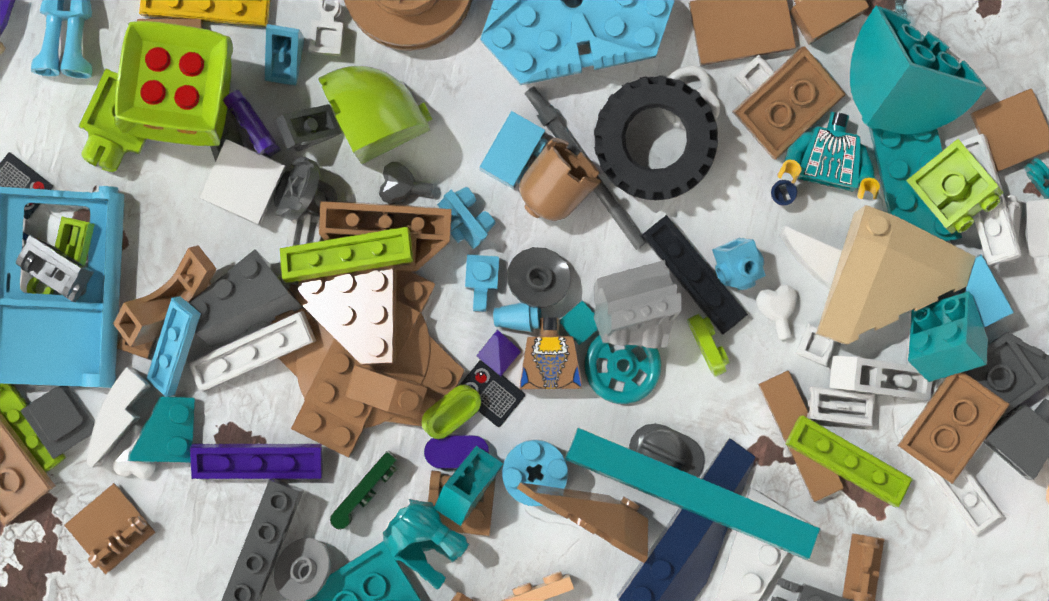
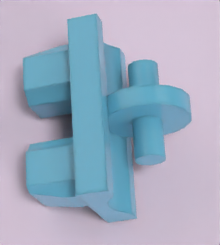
(462, 221)

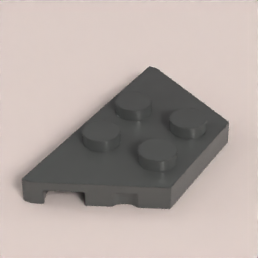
(1012, 370)

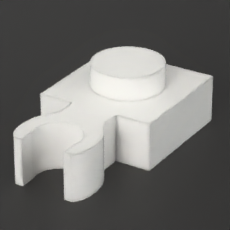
(326, 35)

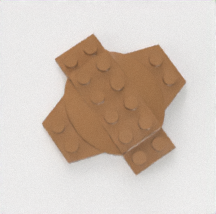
(327, 367)

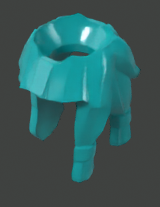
(419, 530)

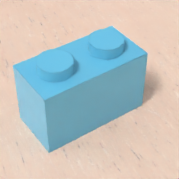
(513, 150)

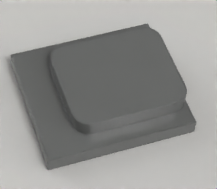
(58, 420)

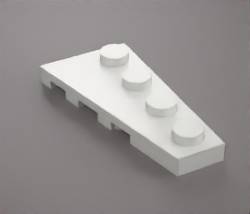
(751, 561)

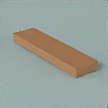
(786, 407)

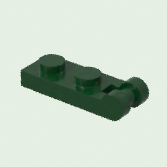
(363, 491)

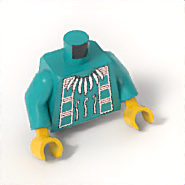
(831, 158)

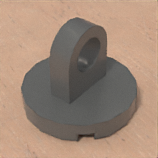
(298, 190)

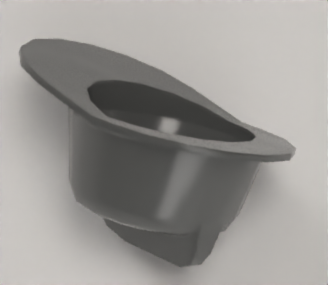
(668, 447)

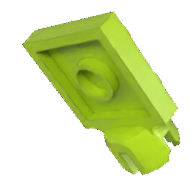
(101, 128)

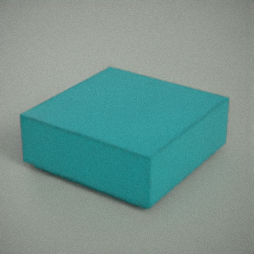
(579, 322)

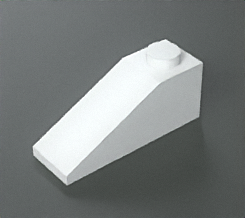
(878, 378)

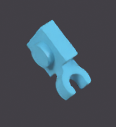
(481, 276)

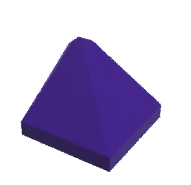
(498, 353)

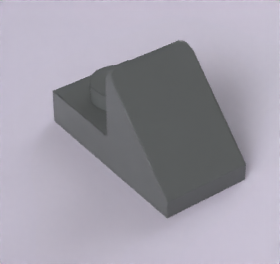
(308, 127)

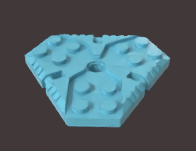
(542, 36)

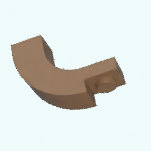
(144, 317)

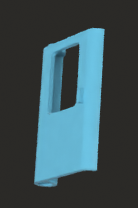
(47, 335)

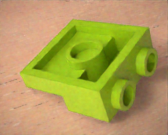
(956, 187)

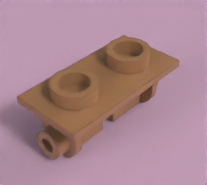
(863, 568)

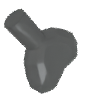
(401, 184)

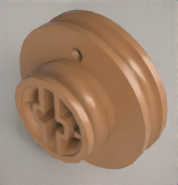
(408, 23)

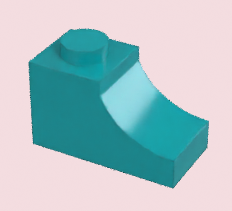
(467, 485)

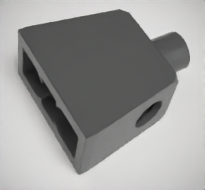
(1022, 439)

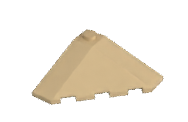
(886, 272)

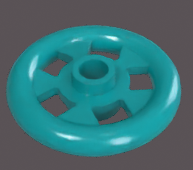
(631, 391)

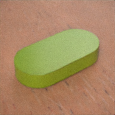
(451, 411)

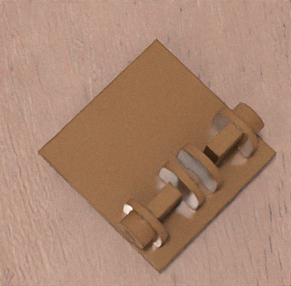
(109, 529)

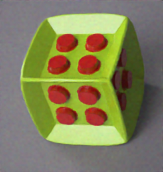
(173, 83)

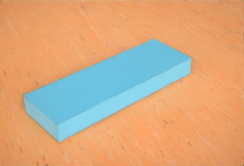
(173, 346)

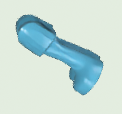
(73, 63)

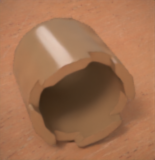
(557, 181)

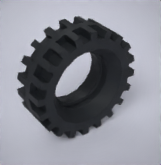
(650, 94)

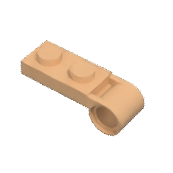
(553, 585)

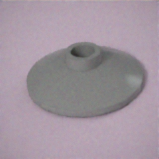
(292, 568)

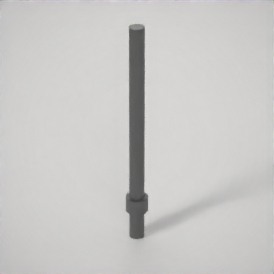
(549, 117)

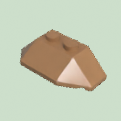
(427, 225)

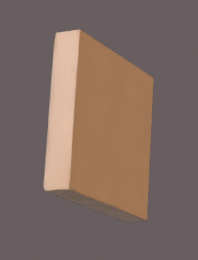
(1013, 129)

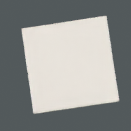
(242, 182)

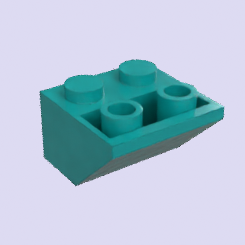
(947, 338)

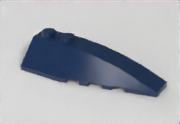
(689, 544)

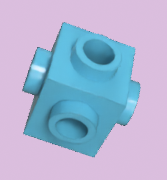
(739, 263)

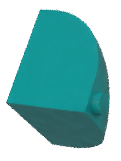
(908, 78)

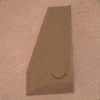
(599, 514)

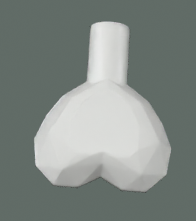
(778, 307)
(126, 468)

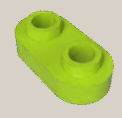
(702, 331)

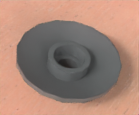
(539, 264)

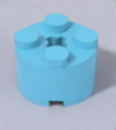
(533, 453)

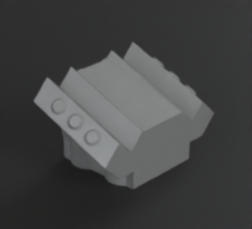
(637, 306)

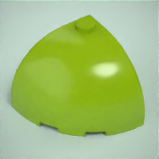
(373, 110)

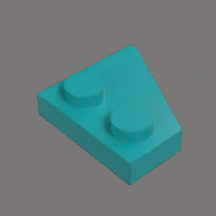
(167, 432)

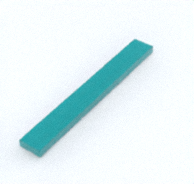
(692, 494)

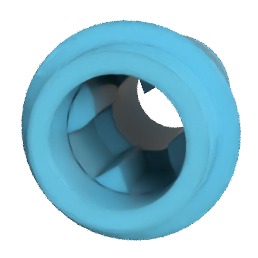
(517, 317)

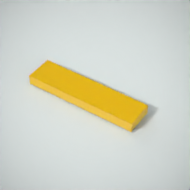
(218, 11)

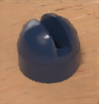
(778, 196)

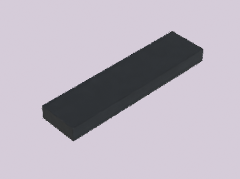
(694, 275)

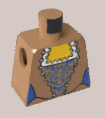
(550, 359)

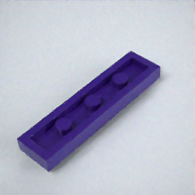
(256, 461)

